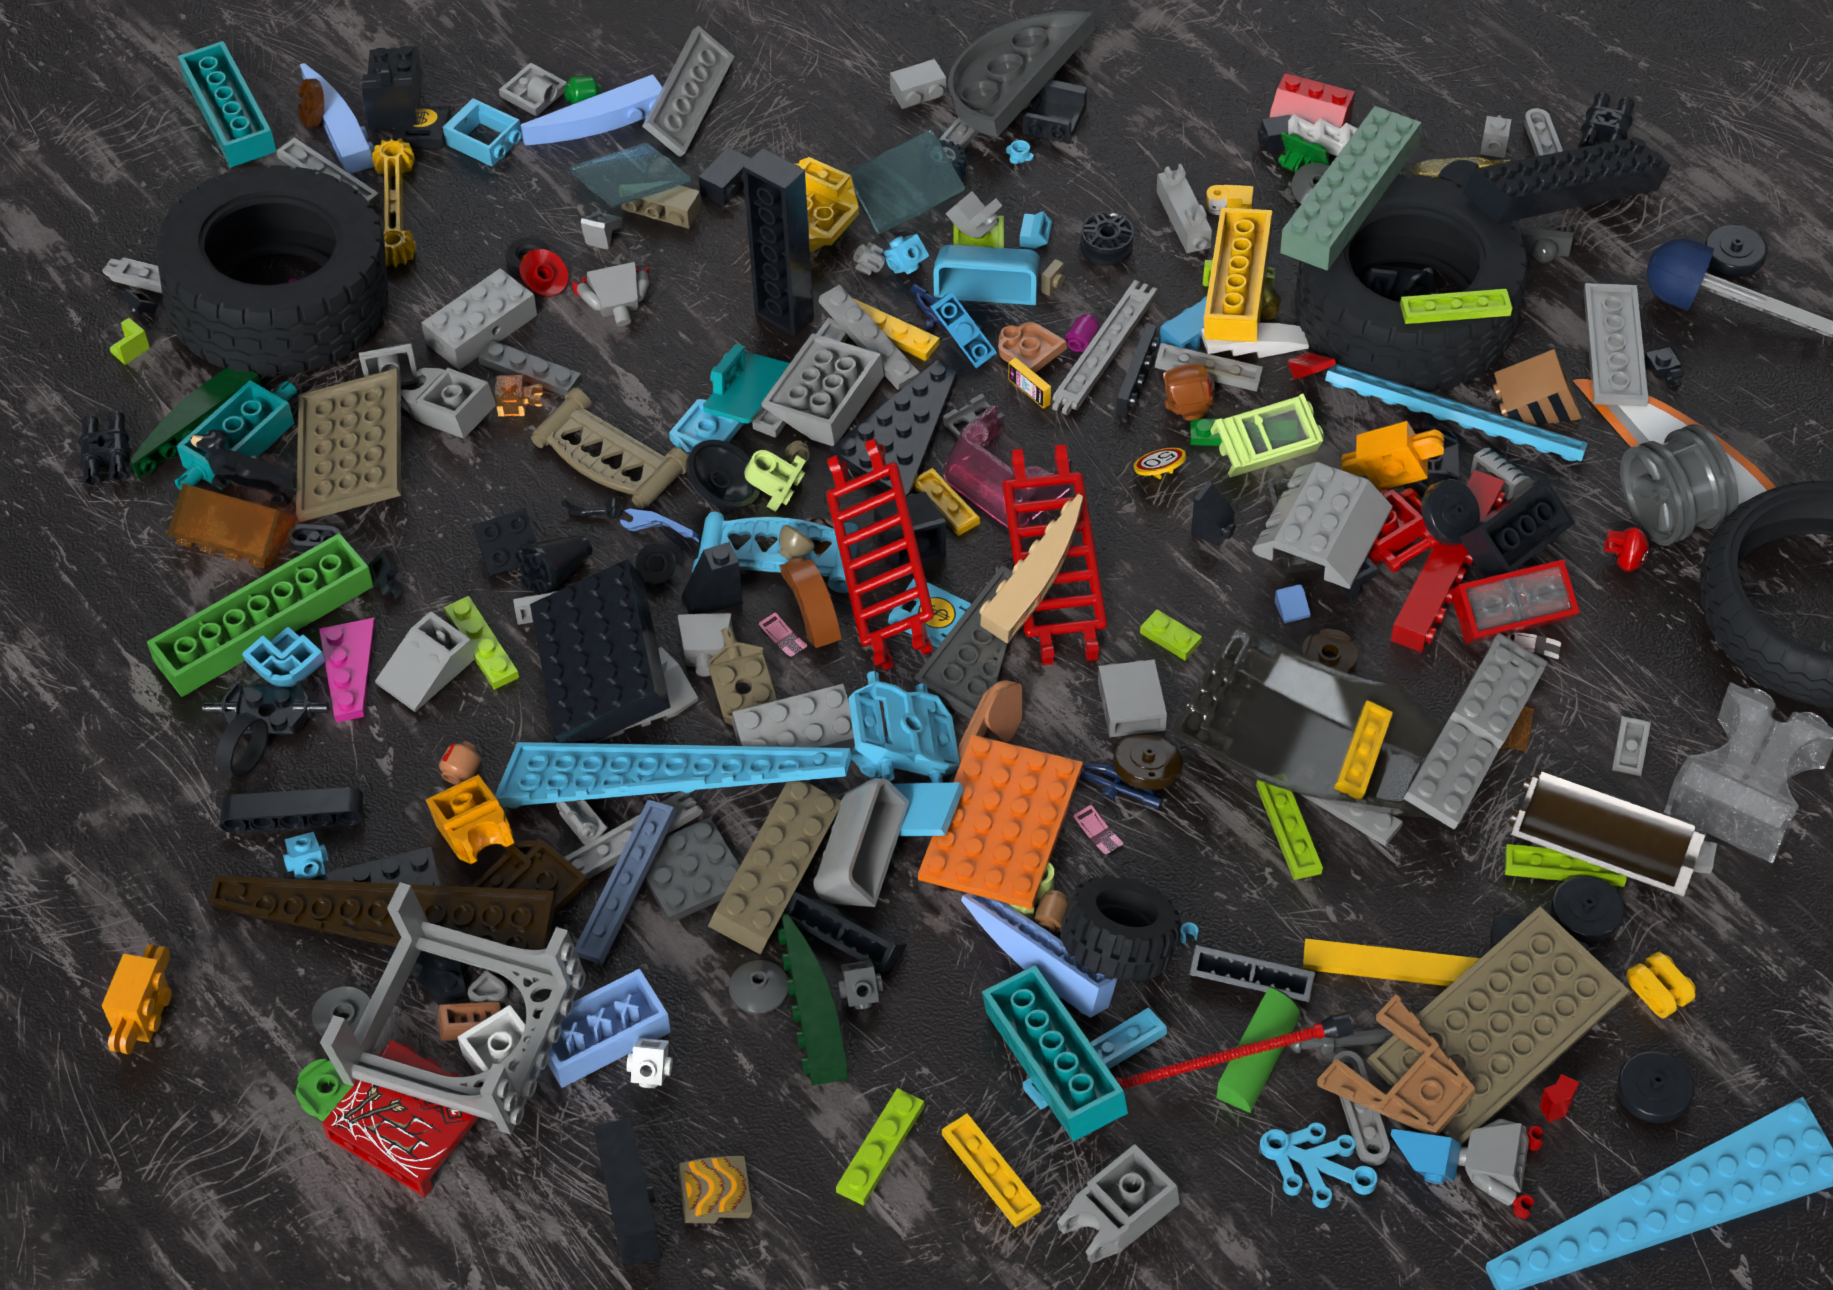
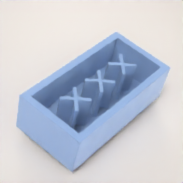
(607, 1027)

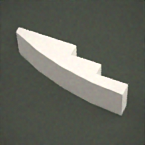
(1322, 133)
(1271, 340)

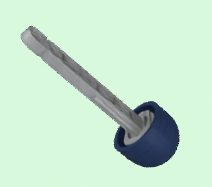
(1680, 270)

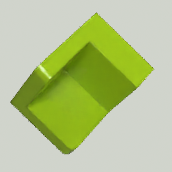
(132, 344)

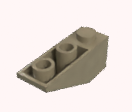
(673, 206)

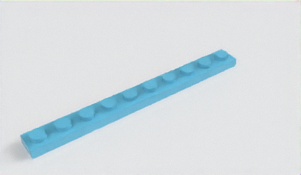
(1465, 415)

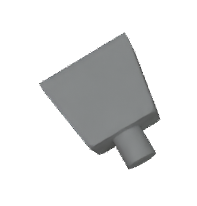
(702, 638)

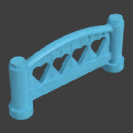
(751, 557)

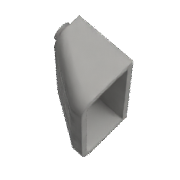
(861, 844)

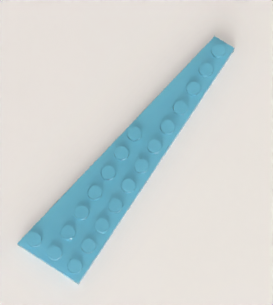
(593, 771)

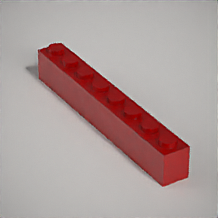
(1441, 574)

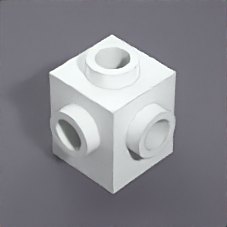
(649, 1062)

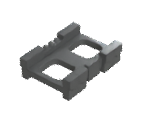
(967, 414)

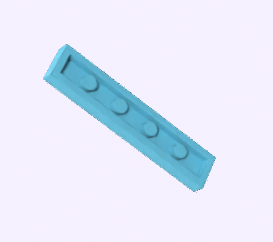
(1117, 1045)

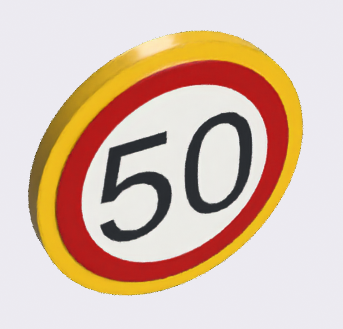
(1160, 462)

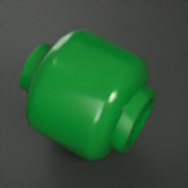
(581, 88)

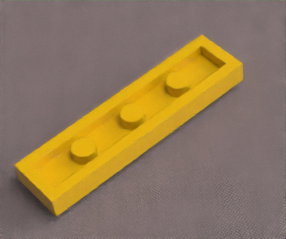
(903, 335)
(1363, 750)
(991, 1170)

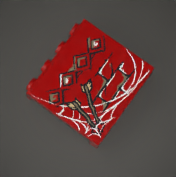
(395, 1130)

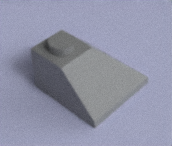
(390, 358)

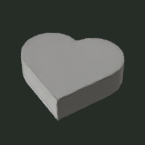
(488, 989)

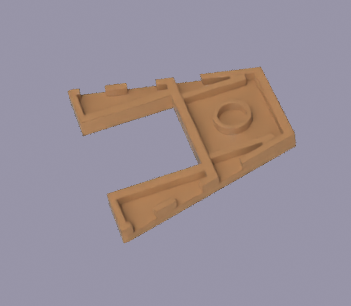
(1424, 1096)

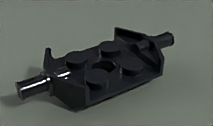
(1442, 468)
(289, 704)

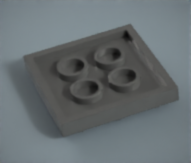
(691, 870)

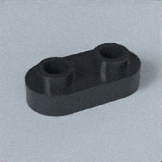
(311, 533)

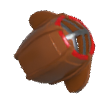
(1189, 391)

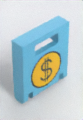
(946, 608)

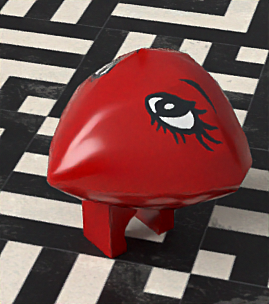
(1630, 546)

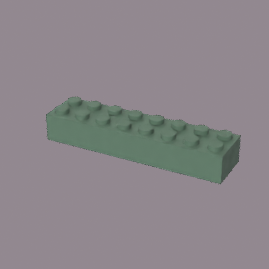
(1350, 188)

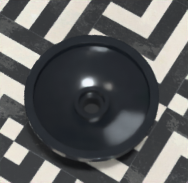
(719, 476)

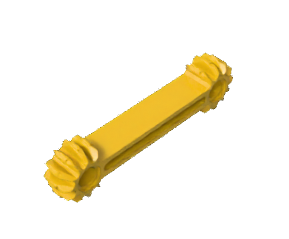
(392, 160)

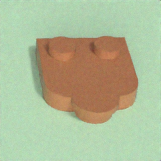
(1030, 345)

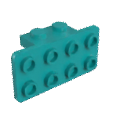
(742, 384)

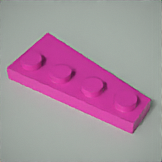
(347, 664)

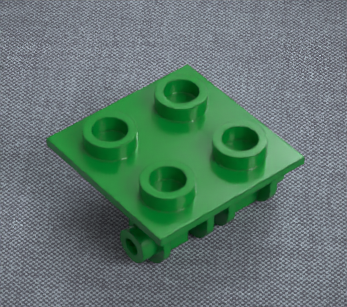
(1301, 153)

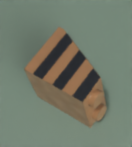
(1536, 391)

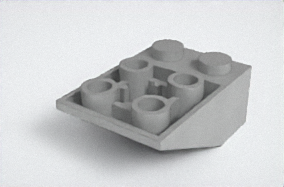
(425, 661)

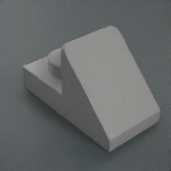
(598, 229)

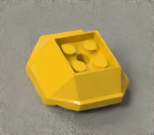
(830, 202)

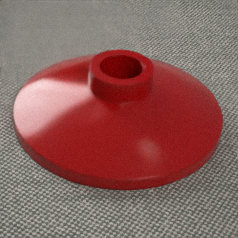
(549, 266)

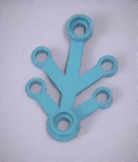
(1314, 1160)

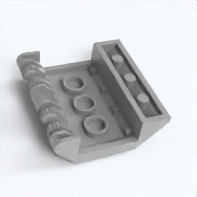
(1327, 520)

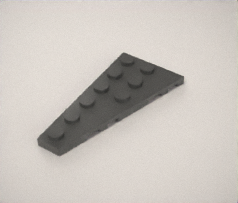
(967, 658)

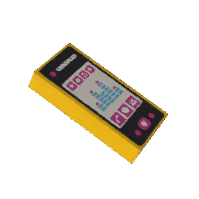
(1029, 383)

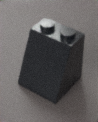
(927, 524)

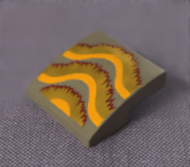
(714, 1189)

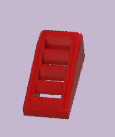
(1309, 364)

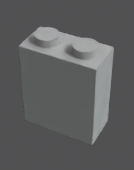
(1132, 698)

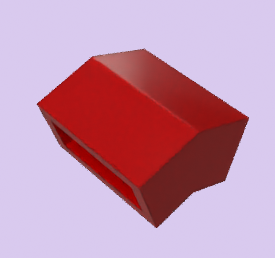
(1558, 1098)

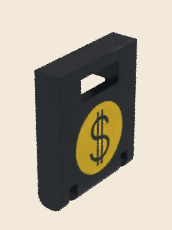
(430, 121)

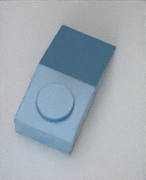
(1429, 1154)

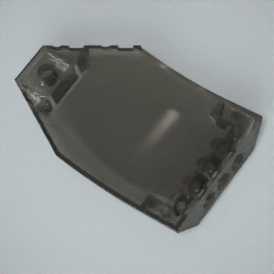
(1287, 714)

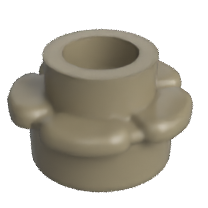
(794, 449)

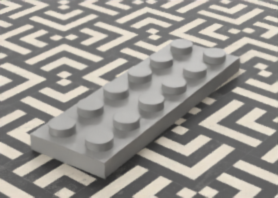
(688, 91)
(1615, 345)

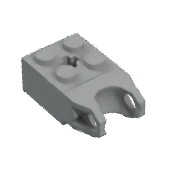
(448, 400)
(1121, 1203)

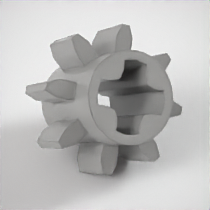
(869, 258)

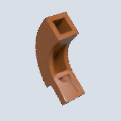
(813, 600)

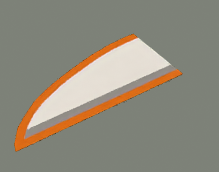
(1657, 420)

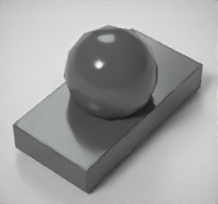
(1546, 243)

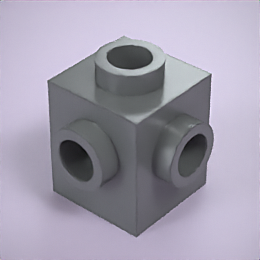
(860, 974)

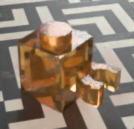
(513, 396)

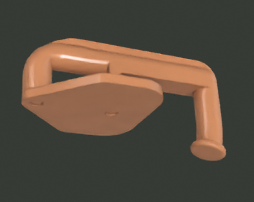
(999, 711)

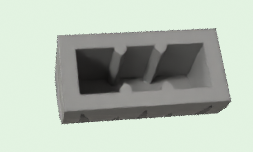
(1493, 464)

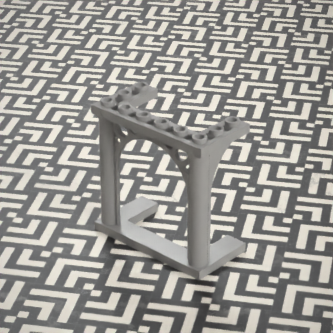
(503, 1092)

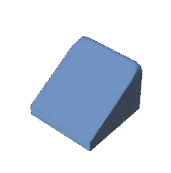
(1292, 603)

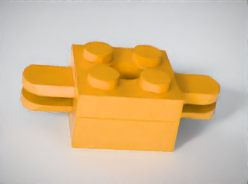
(1393, 455)
(137, 998)

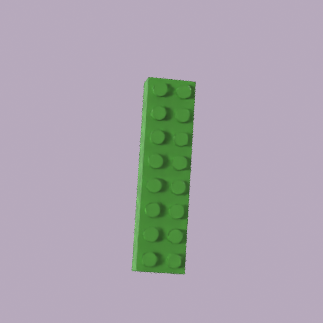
(280, 599)

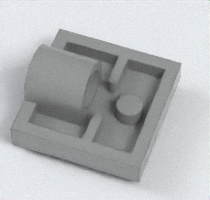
(532, 89)

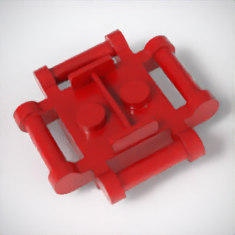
(1400, 529)

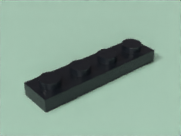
(1135, 376)

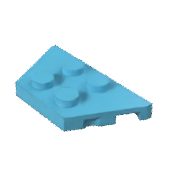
(702, 426)

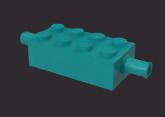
(252, 421)

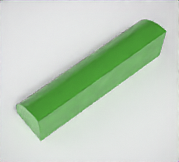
(1247, 1076)

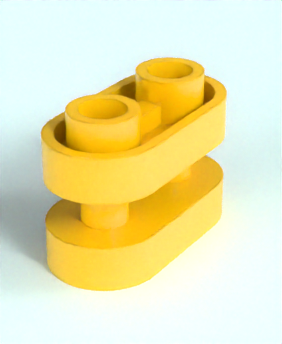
(1661, 984)

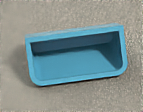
(987, 274)

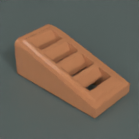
(455, 1012)

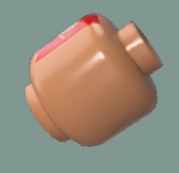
(460, 762)

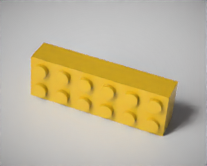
(1238, 275)

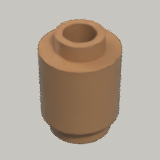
(1051, 911)

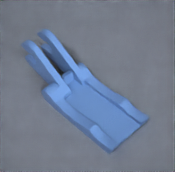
(647, 519)

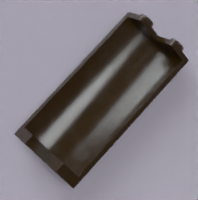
(1608, 831)

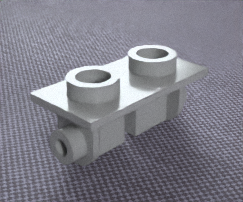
(582, 820)

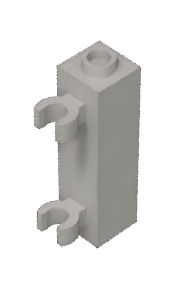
(1184, 210)

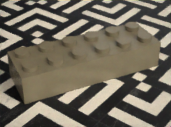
(775, 864)

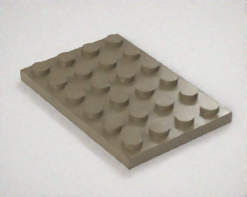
(349, 445)

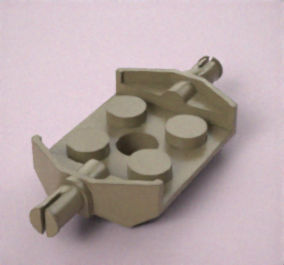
(736, 665)

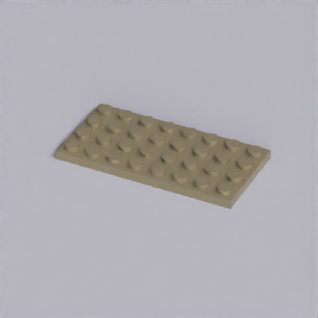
(1510, 1017)

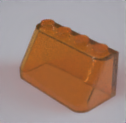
(229, 526)

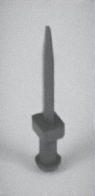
(1359, 1038)

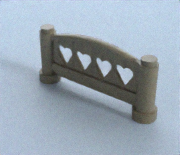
(573, 415)

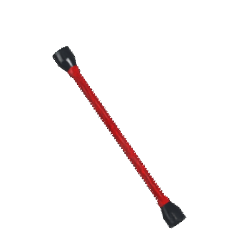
(1334, 1026)

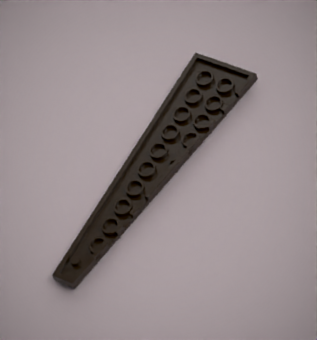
(360, 908)

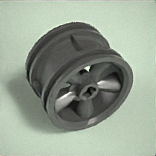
(1678, 484)

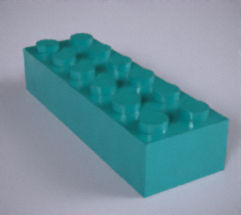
(227, 104)
(1055, 1053)

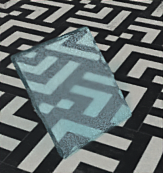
(629, 174)
(905, 182)

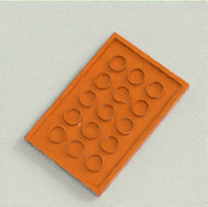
(1002, 822)

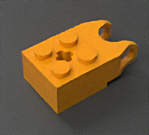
(470, 818)

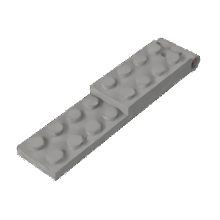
(1475, 731)

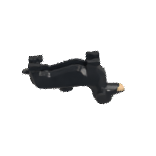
(243, 470)

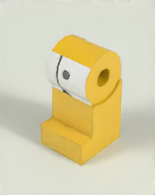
(1228, 197)

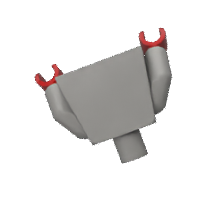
(614, 290)
(1498, 1160)

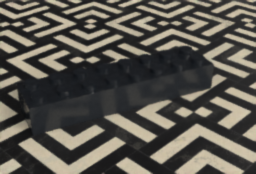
(779, 241)

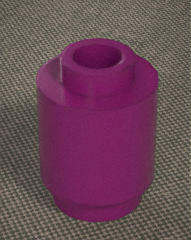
(1082, 332)

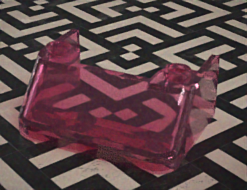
(981, 474)

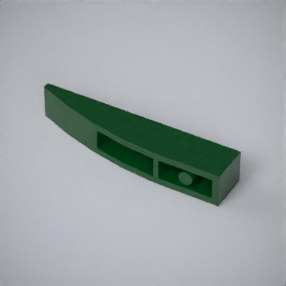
(186, 417)
(813, 1008)

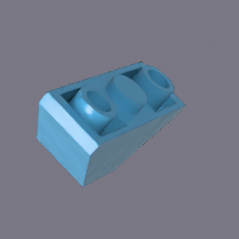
(963, 329)

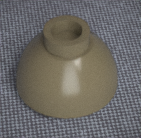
(794, 543)

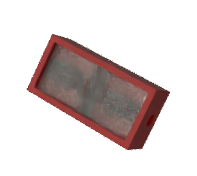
(1514, 601)

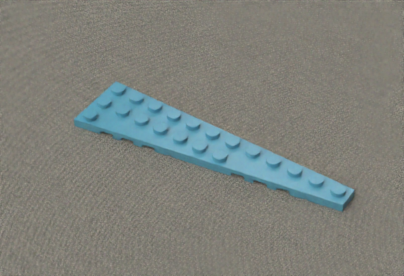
(1736, 1176)

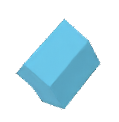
(1035, 230)

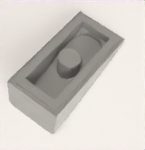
(1631, 746)

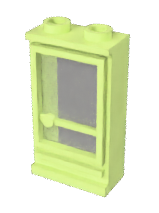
(1268, 435)

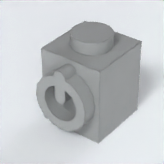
(1496, 132)

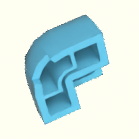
(284, 658)

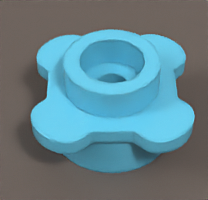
(1019, 152)

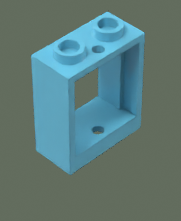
(477, 113)

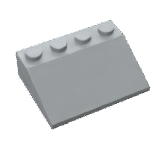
(825, 388)

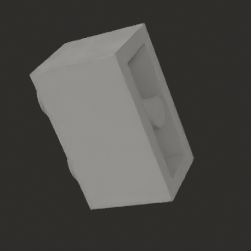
(918, 83)

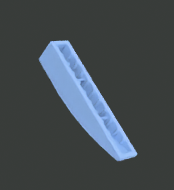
(596, 114)
(342, 128)
(1033, 945)

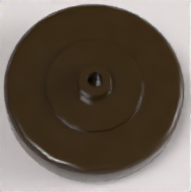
(1147, 761)

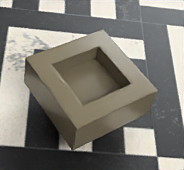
(1052, 277)

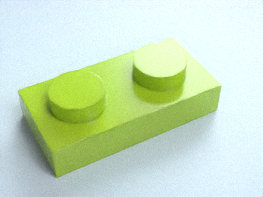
(1171, 634)

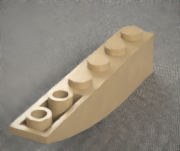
(1031, 577)

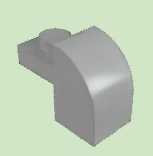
(972, 216)

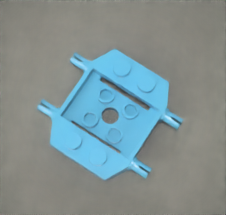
(924, 749)

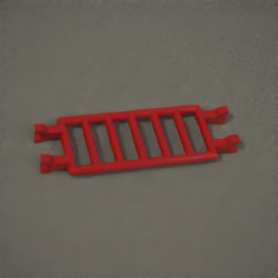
(1087, 549)
(916, 622)

